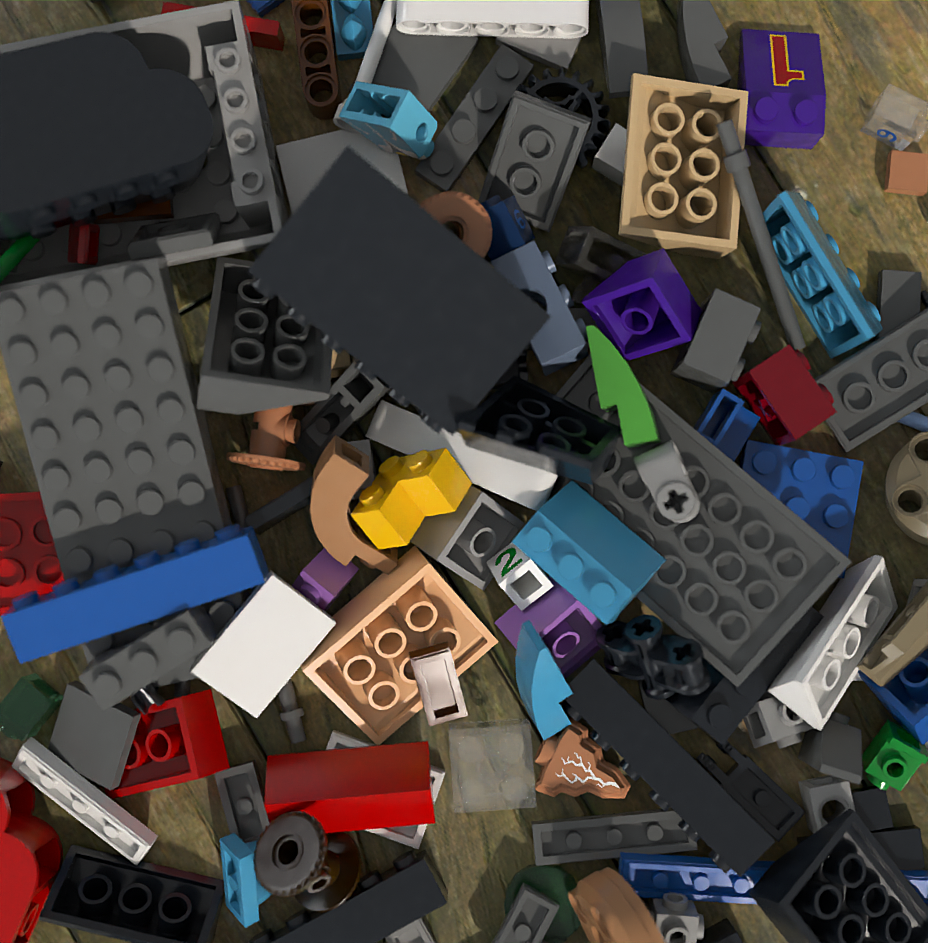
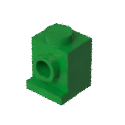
(891, 746)

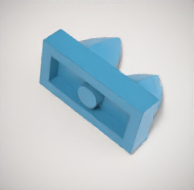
(352, 27)
(241, 886)

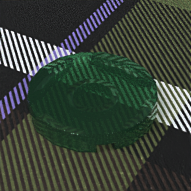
(555, 883)

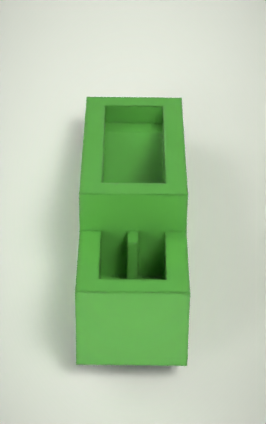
(621, 391)

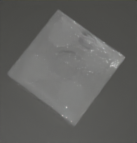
(492, 765)

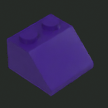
(644, 307)

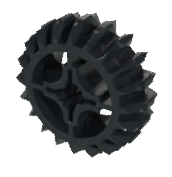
(576, 95)

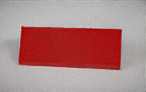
(354, 786)

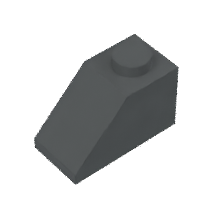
(834, 749)

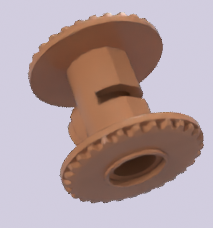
(466, 214)
(270, 442)

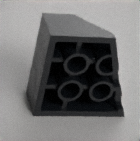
(541, 431)

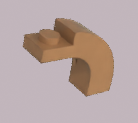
(334, 482)

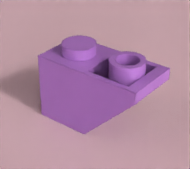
(324, 579)

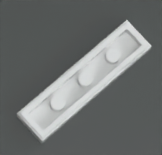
(84, 801)

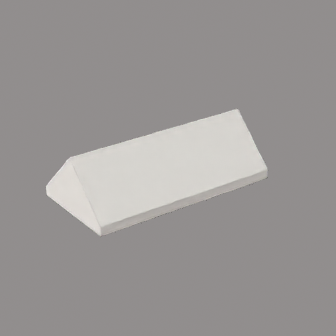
(829, 656)

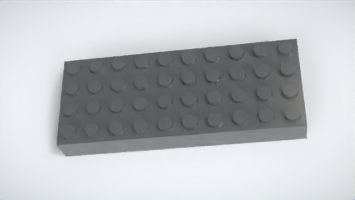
(114, 426)

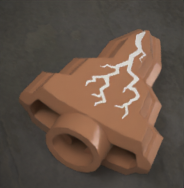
(576, 766)

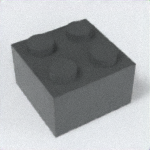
(718, 342)

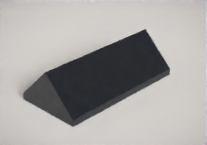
(133, 901)

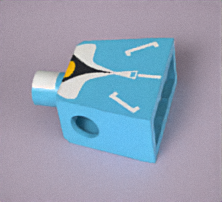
(407, 123)

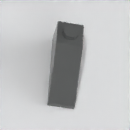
(349, 403)

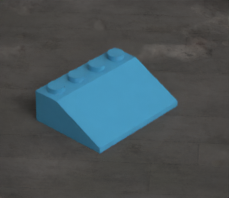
(817, 276)

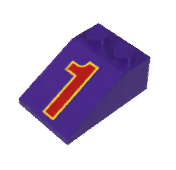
(783, 88)

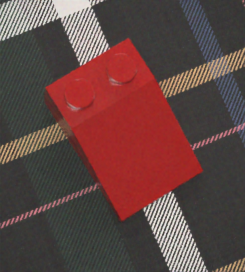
(174, 745)

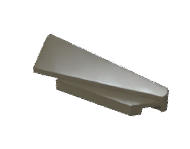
(900, 642)

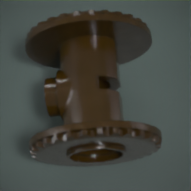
(306, 862)

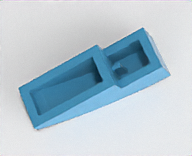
(540, 683)

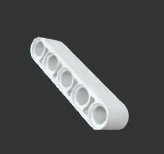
(494, 18)
(505, 477)

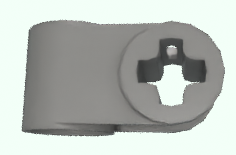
(665, 476)

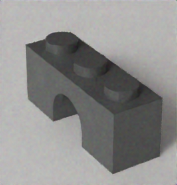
(138, 663)

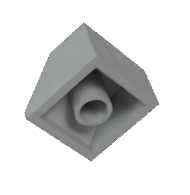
(468, 536)

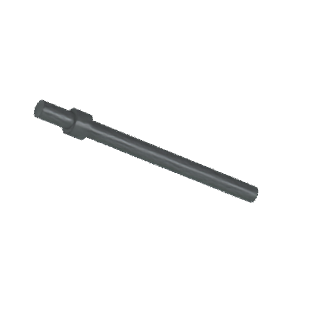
(737, 163)

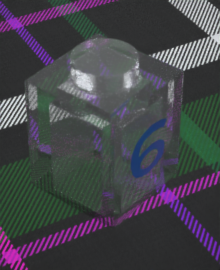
(897, 118)

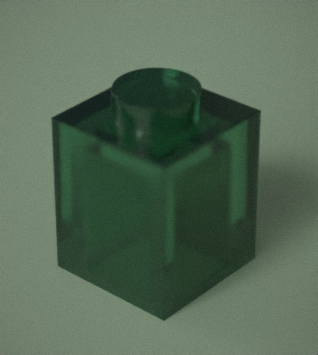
(28, 707)

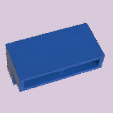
(726, 423)

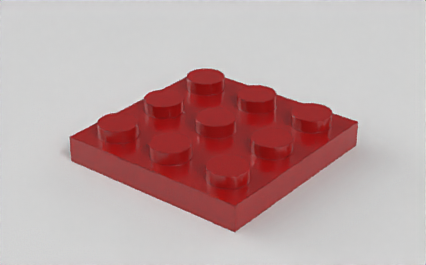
(26, 548)

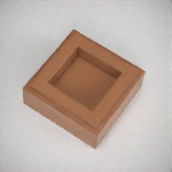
(906, 173)

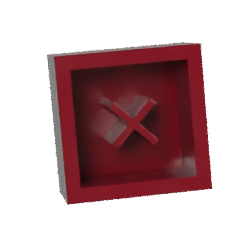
(785, 396)

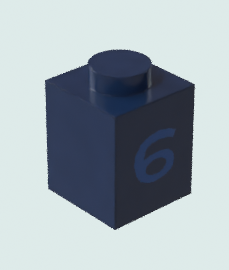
(508, 224)

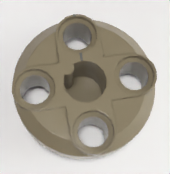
(909, 481)

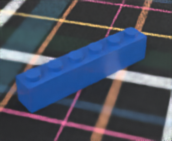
(135, 593)

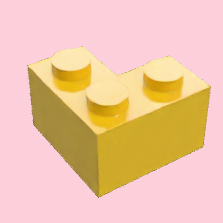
(408, 492)

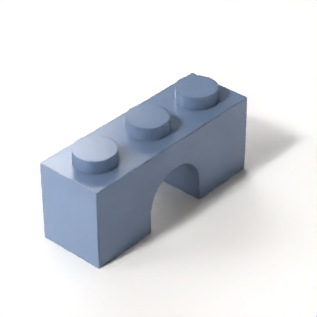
(561, 338)

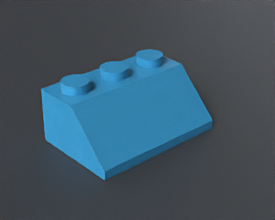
(589, 551)

